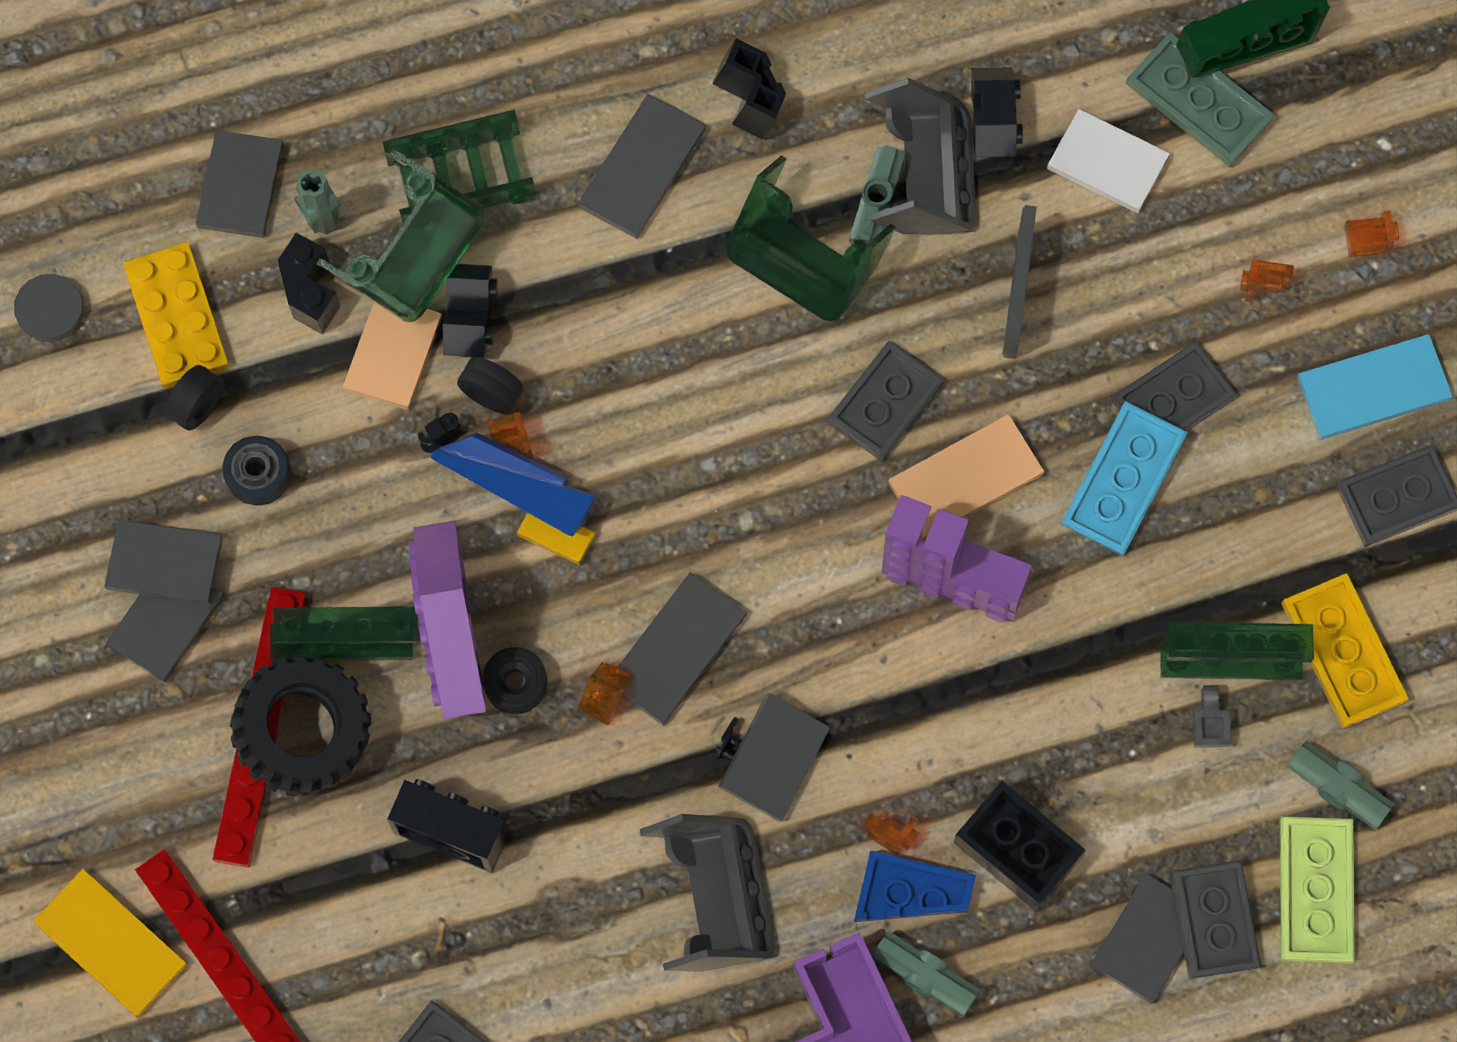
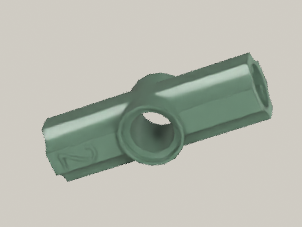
(881, 180)
(317, 201)
(1340, 785)
(925, 973)

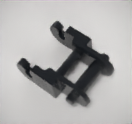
(439, 432)
(726, 739)

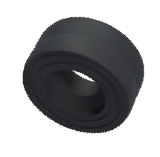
(490, 385)
(194, 397)
(515, 660)

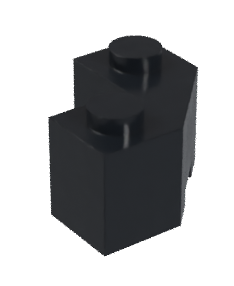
(748, 76)
(994, 112)
(307, 299)
(468, 311)

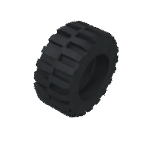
(326, 686)

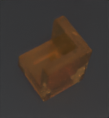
(510, 432)

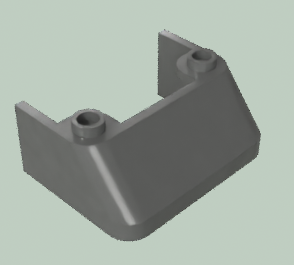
(936, 159)
(724, 887)

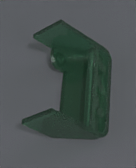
(422, 249)
(794, 260)

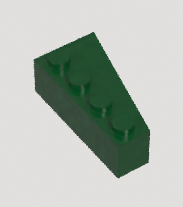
(1249, 33)

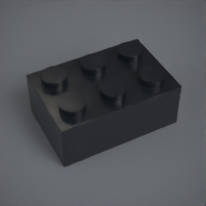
(448, 825)
(1019, 846)

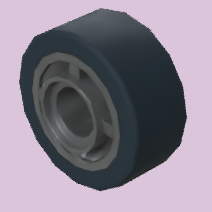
(252, 452)

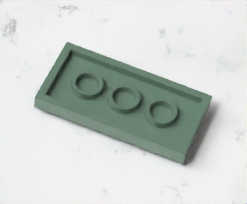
(1205, 107)

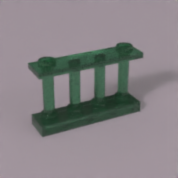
(468, 137)
(344, 633)
(1236, 651)

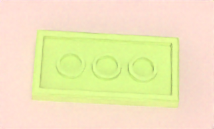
(1316, 890)

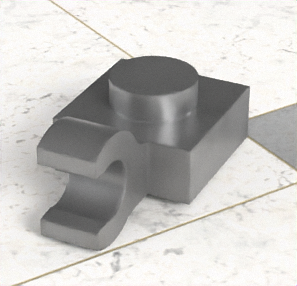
(1211, 725)

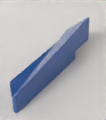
(519, 481)

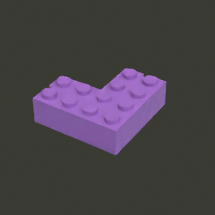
(951, 564)
(446, 620)
(849, 995)

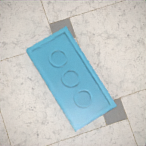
(1374, 387)
(1124, 478)

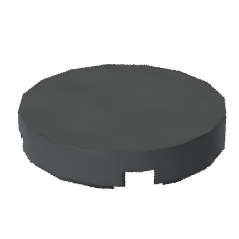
(48, 307)

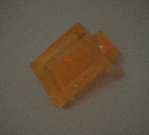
(1371, 235)
(1268, 274)
(604, 692)
(884, 832)

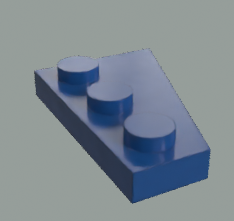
(910, 888)

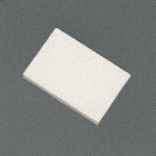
(1108, 161)

